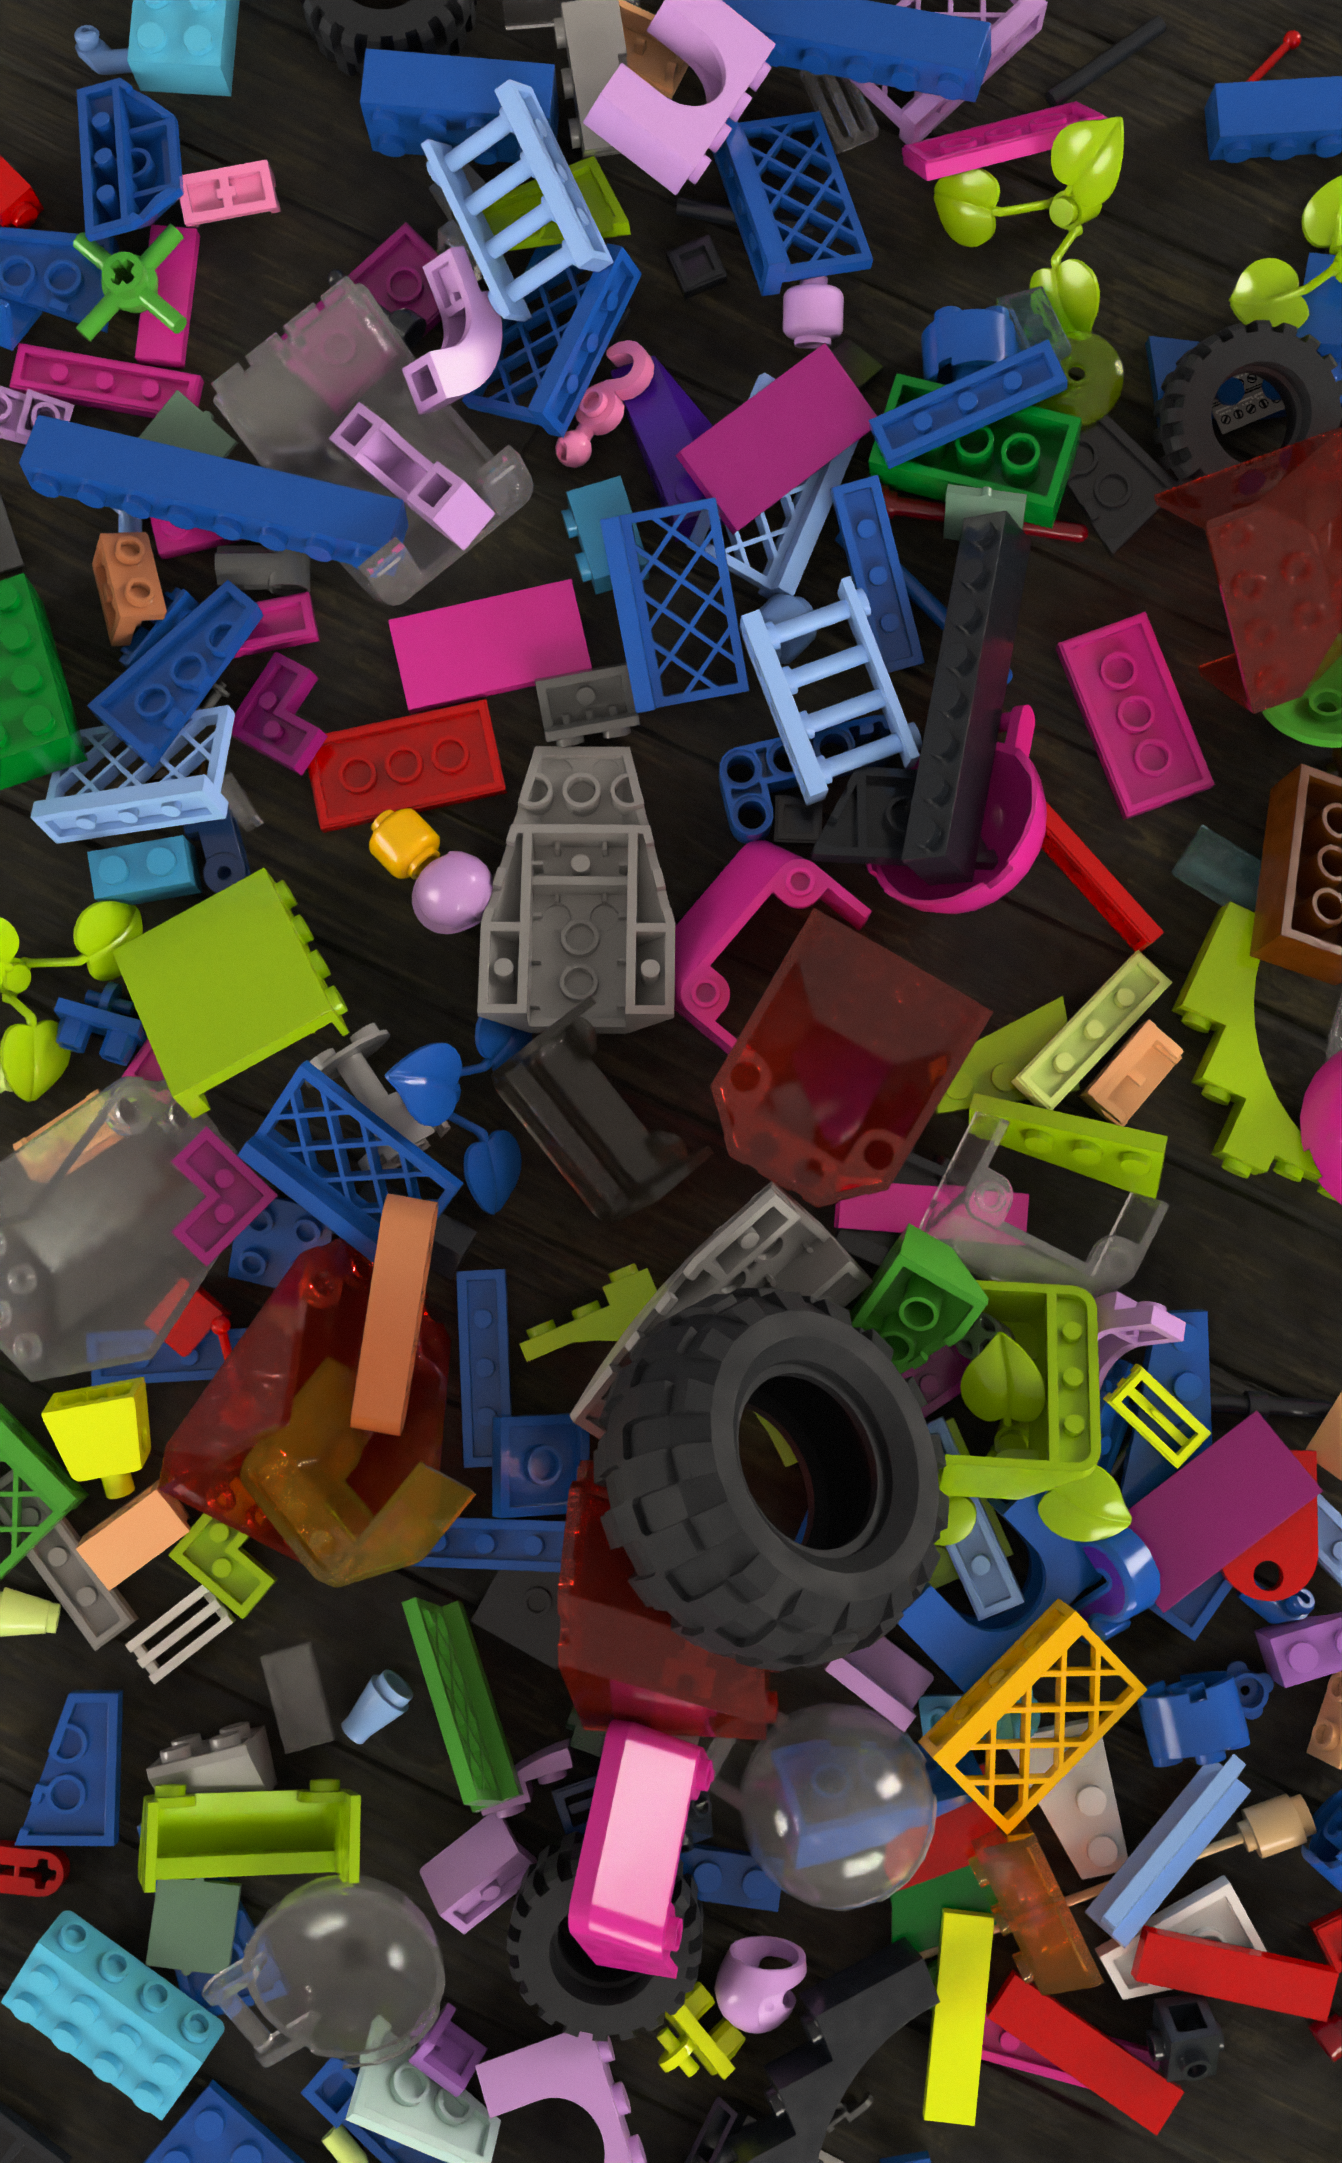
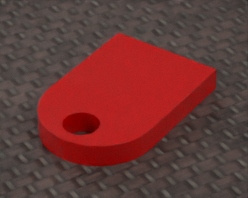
(1289, 1546)

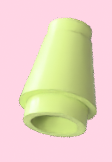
(27, 1614)

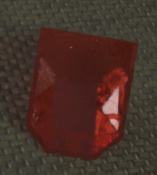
(1276, 565)
(841, 1065)
(309, 1316)
(625, 1657)

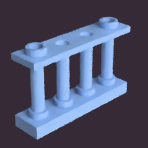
(560, 201)
(799, 727)

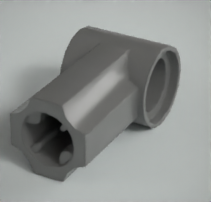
(263, 568)

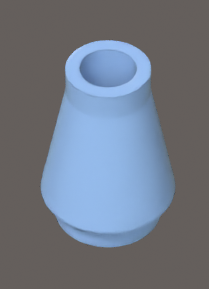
(378, 1705)

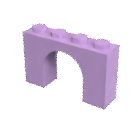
(671, 137)
(567, 2070)

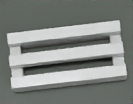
(147, 1658)

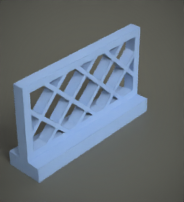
(798, 534)
(133, 804)
(1169, 1850)

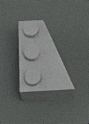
(595, 50)

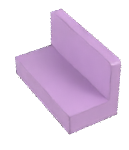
(884, 1679)
(476, 1873)

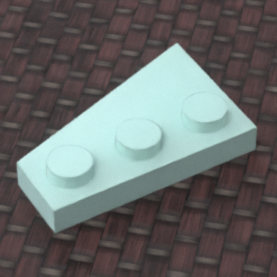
(421, 2114)

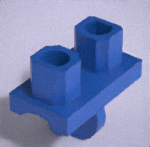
(120, 1032)

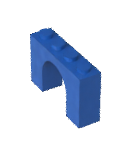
(969, 1646)

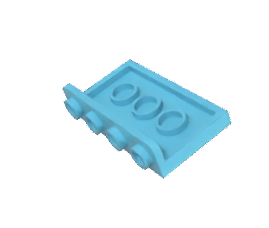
(113, 2013)

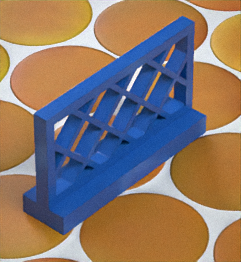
(755, 216)
(579, 343)
(634, 614)
(333, 1195)

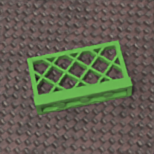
(45, 1478)
(463, 1703)

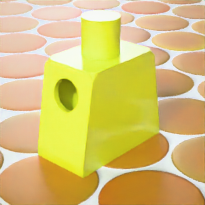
(102, 1432)

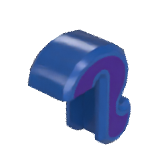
(1129, 1588)

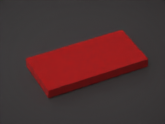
(406, 763)

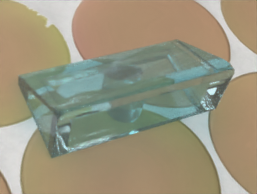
(1035, 321)
(1219, 869)

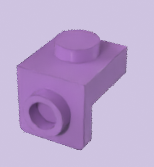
(448, 2053)

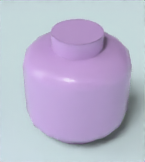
(813, 313)

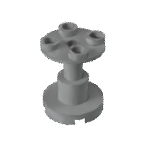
(368, 1090)

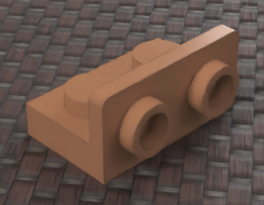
(127, 584)

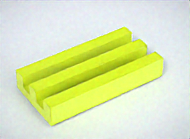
(1127, 1387)

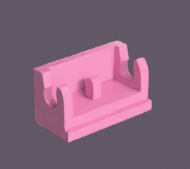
(228, 193)

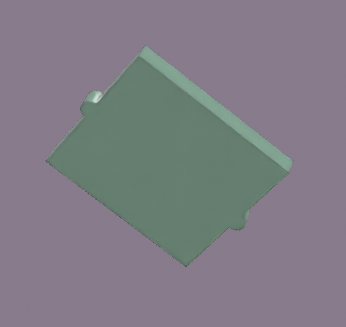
(187, 427)
(972, 501)
(193, 1925)

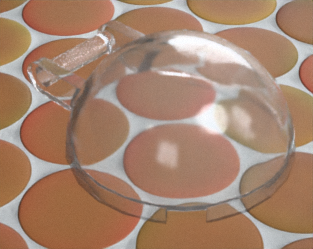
(833, 1805)
(338, 1973)

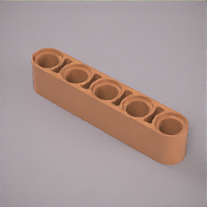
(394, 1314)

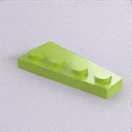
(1080, 1144)

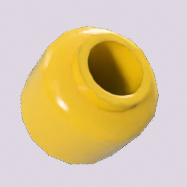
(403, 842)

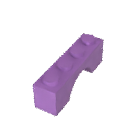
(1302, 1649)

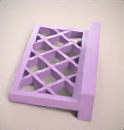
(926, 111)

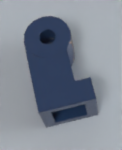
(222, 849)

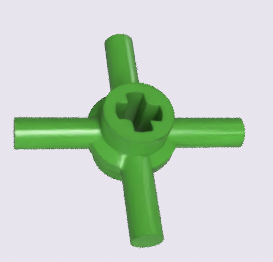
(130, 283)

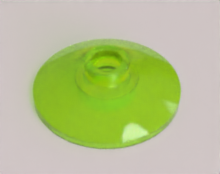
(1100, 387)

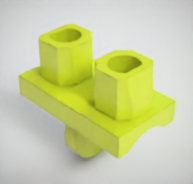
(711, 2048)

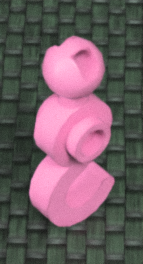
(603, 403)

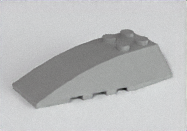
(578, 901)
(761, 1246)

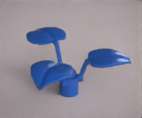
(431, 1090)

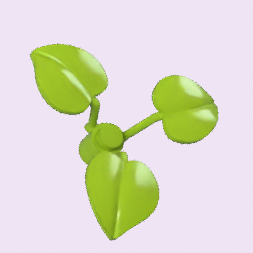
(1089, 162)
(1271, 286)
(30, 1051)
(1009, 1387)

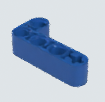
(769, 779)

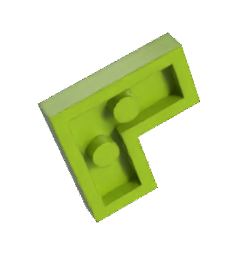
(221, 1565)

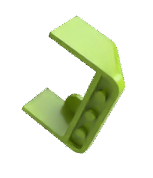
(1061, 1337)
(249, 1833)

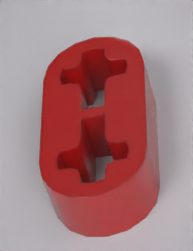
(30, 1883)

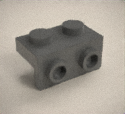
(587, 704)

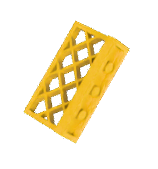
(1013, 1679)

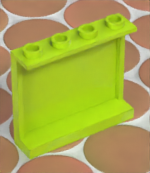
(227, 986)

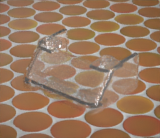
(971, 1214)

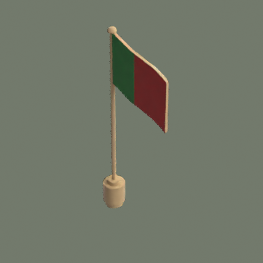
(949, 1881)

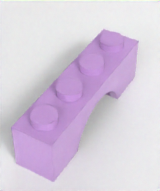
(405, 473)

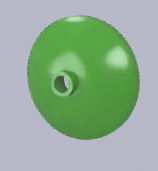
(1315, 715)

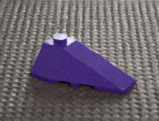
(663, 425)

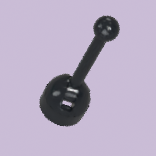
(405, 321)

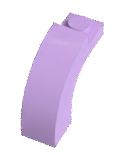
(470, 336)
(1131, 1324)

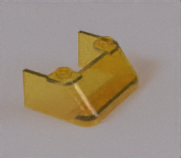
(304, 1493)

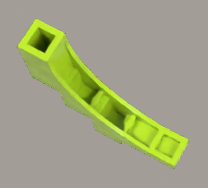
(1221, 998)
(627, 1297)

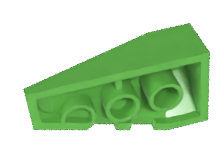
(919, 1299)

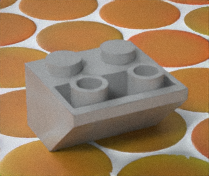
(225, 1763)

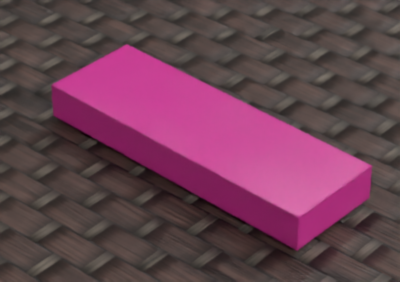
(176, 283)

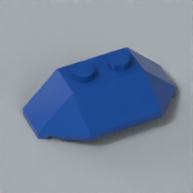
(126, 159)

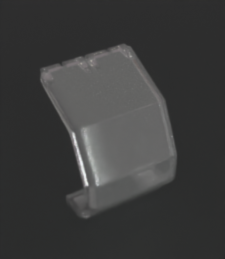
(312, 382)

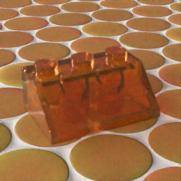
(1033, 1911)

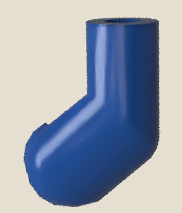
(1282, 1611)

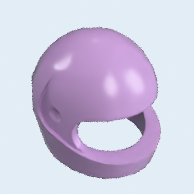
(452, 893)
(758, 1997)

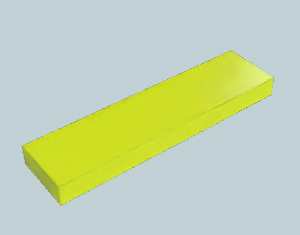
(959, 2017)

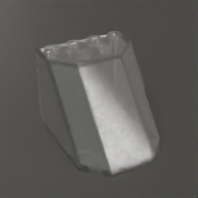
(89, 1234)

